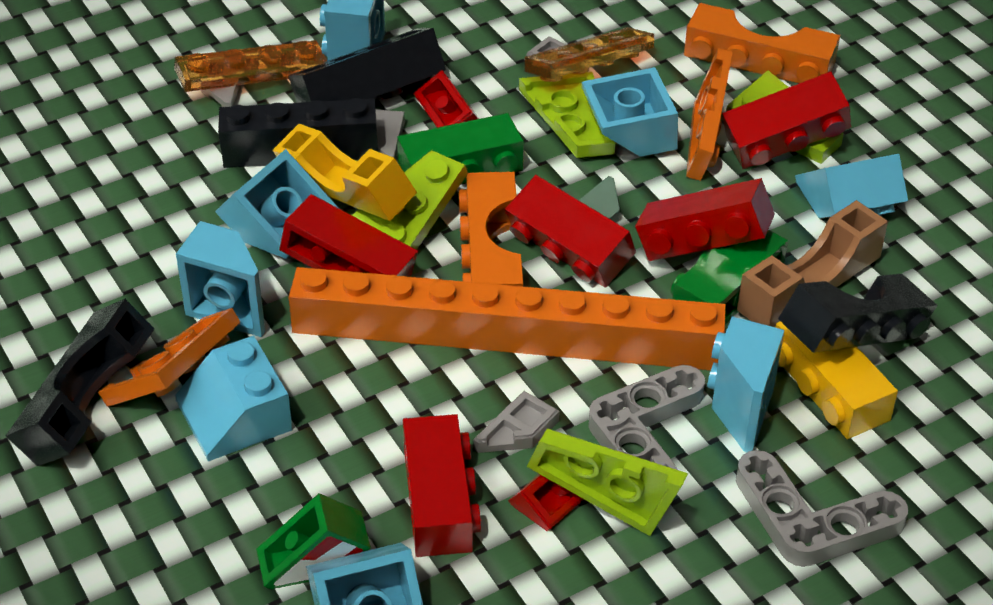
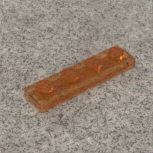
(594, 51)
(246, 65)

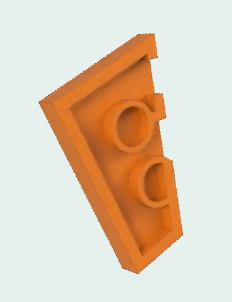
(706, 116)
(180, 357)

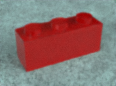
(787, 120)
(705, 220)
(570, 231)
(338, 241)
(440, 485)

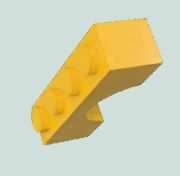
(369, 184)

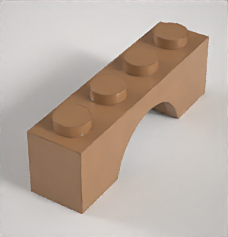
(844, 248)

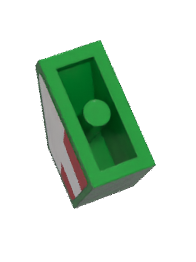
(313, 535)

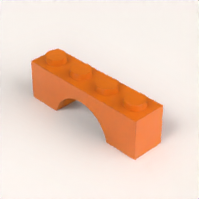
(787, 57)
(486, 218)

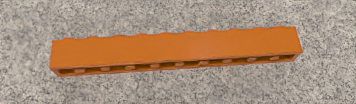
(505, 318)

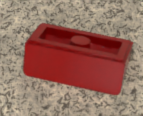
(444, 101)
(544, 501)

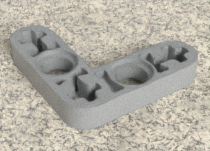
(634, 419)
(804, 524)

